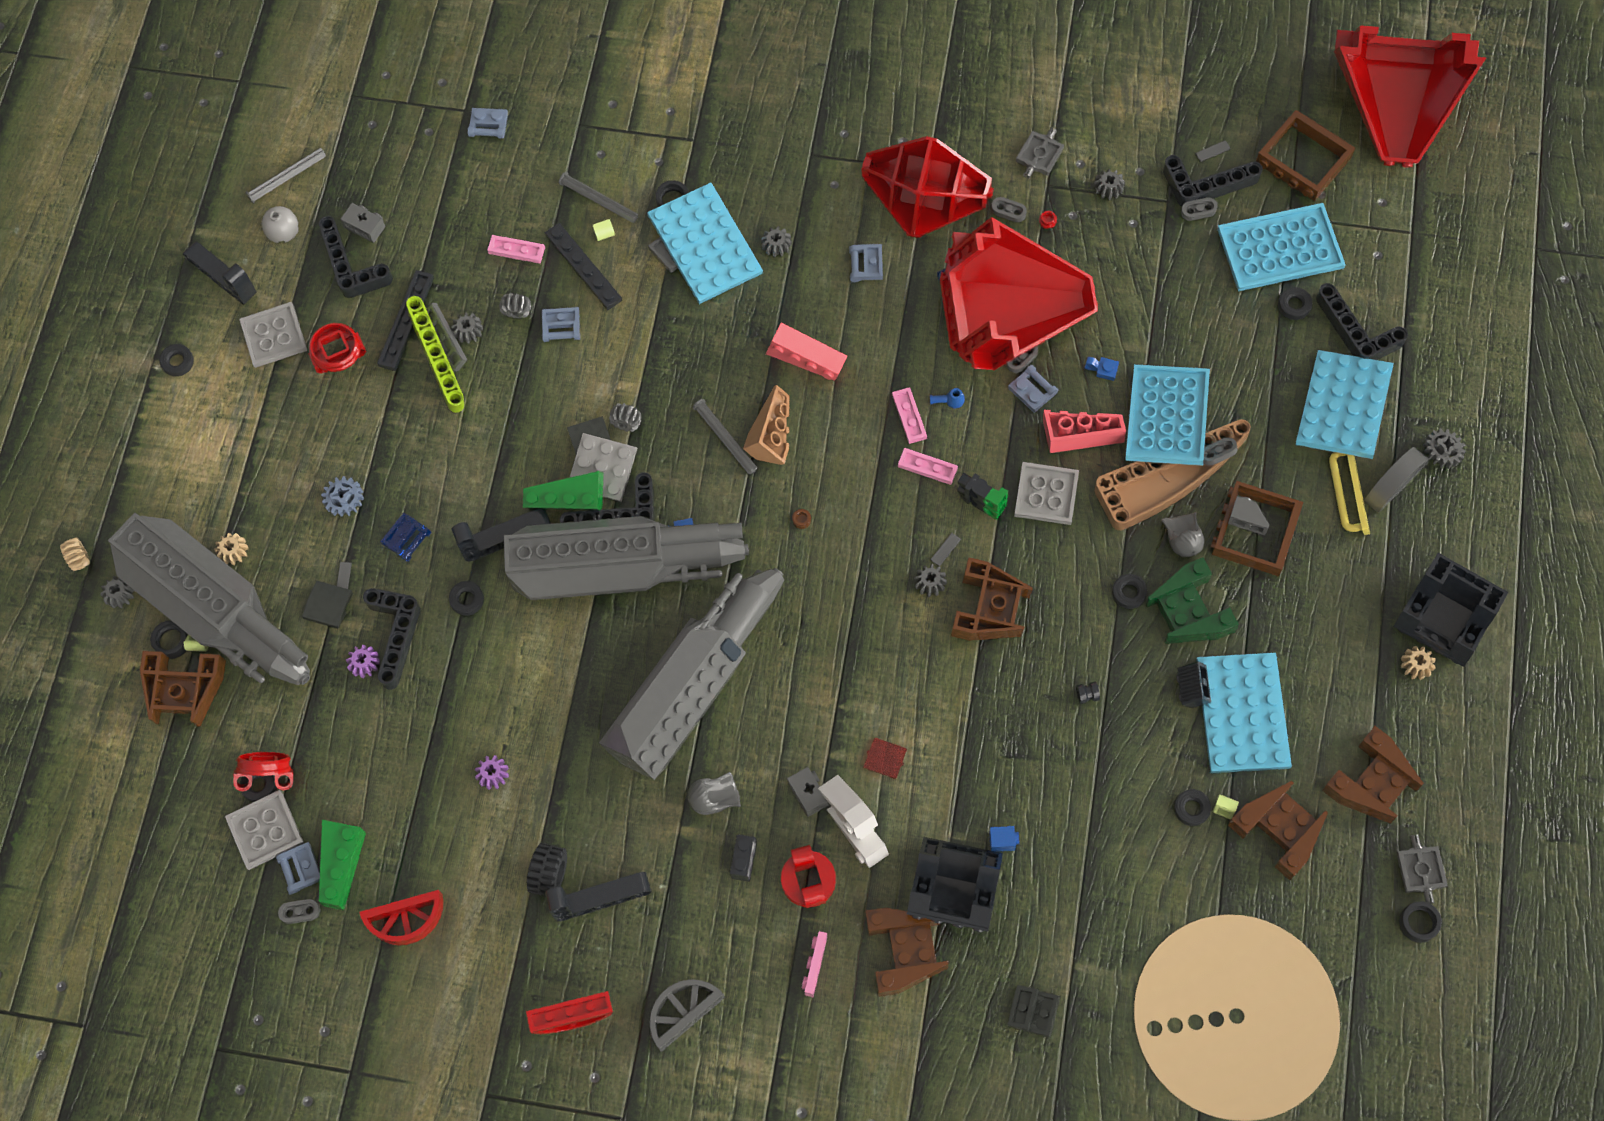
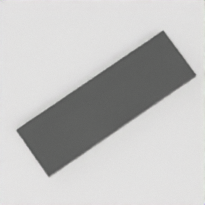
(1212, 151)
(946, 548)
(344, 574)

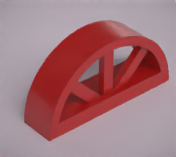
(401, 907)
(570, 1014)

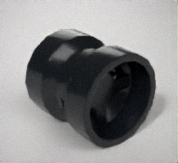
(1085, 692)

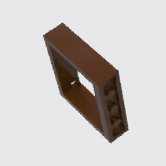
(1319, 135)
(1266, 497)

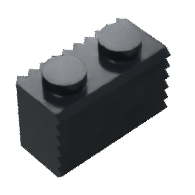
(1193, 685)
(743, 857)

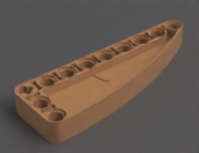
(1159, 487)

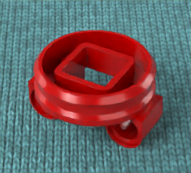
(339, 360)
(263, 765)
(803, 859)

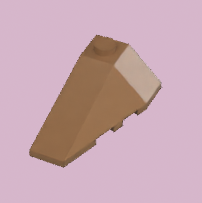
(768, 434)

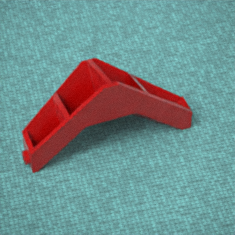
(925, 184)

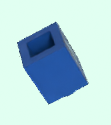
(1003, 838)

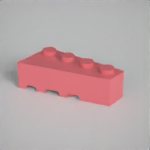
(806, 352)
(1080, 431)

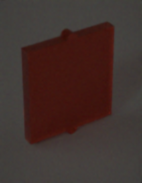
(885, 758)

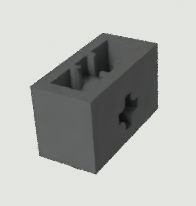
(363, 222)
(809, 802)

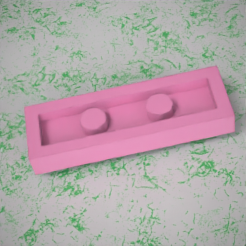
(516, 249)
(909, 415)
(927, 466)
(814, 964)

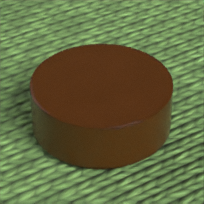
(801, 519)

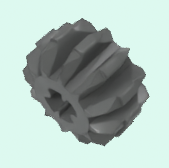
(1109, 184)
(776, 242)
(515, 305)
(467, 328)
(625, 417)
(933, 574)
(116, 593)

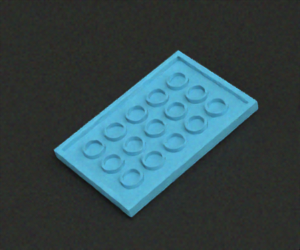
(705, 243)
(1281, 247)
(1344, 404)
(1168, 415)
(1245, 714)

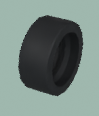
(667, 187)
(158, 632)
(1429, 909)

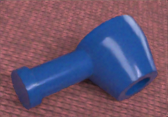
(952, 401)

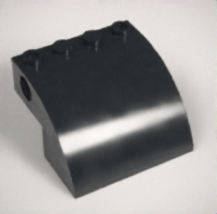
(1450, 609)
(955, 884)

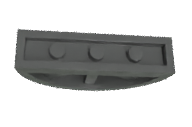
(1396, 479)
(695, 1014)

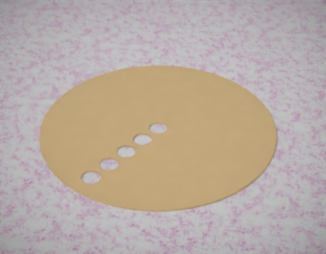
(1286, 1029)

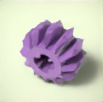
(355, 661)
(494, 779)

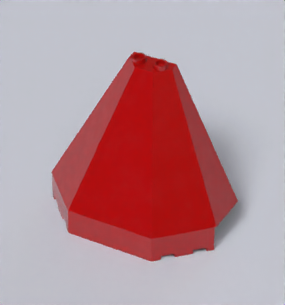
(1405, 86)
(1008, 295)

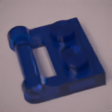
(401, 532)

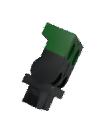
(982, 495)

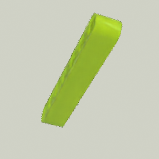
(435, 362)

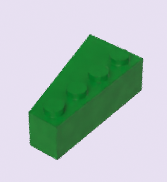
(572, 493)
(338, 862)

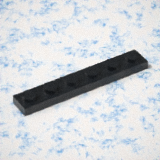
(583, 266)
(403, 326)

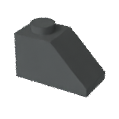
(1248, 516)

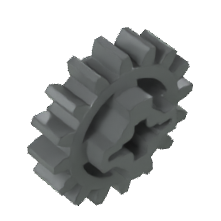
(1443, 446)

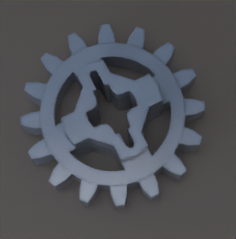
(334, 494)

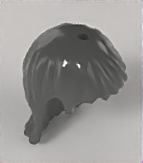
(1184, 535)
(713, 795)

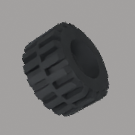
(546, 868)

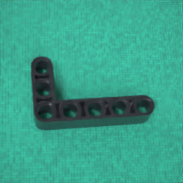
(1209, 183)
(340, 264)
(231, 279)
(1354, 329)
(641, 509)
(492, 539)
(397, 632)
(568, 906)

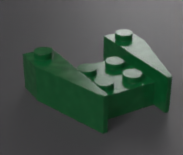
(1185, 610)

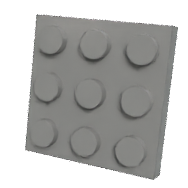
(273, 334)
(608, 457)
(1046, 493)
(264, 829)

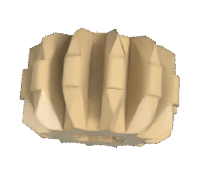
(236, 553)
(75, 554)
(1425, 663)

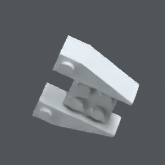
(854, 821)

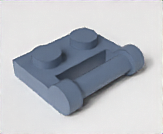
(488, 118)
(872, 262)
(560, 319)
(1028, 393)
(305, 865)

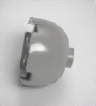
(279, 224)

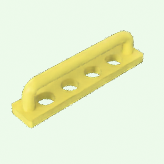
(1340, 496)

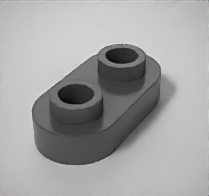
(1198, 207)
(1009, 209)
(1023, 361)
(1219, 451)
(299, 911)

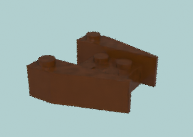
(995, 606)
(180, 691)
(1380, 781)
(1285, 823)
(911, 949)

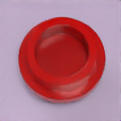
(1047, 219)

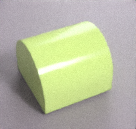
(603, 230)
(192, 645)
(1225, 807)

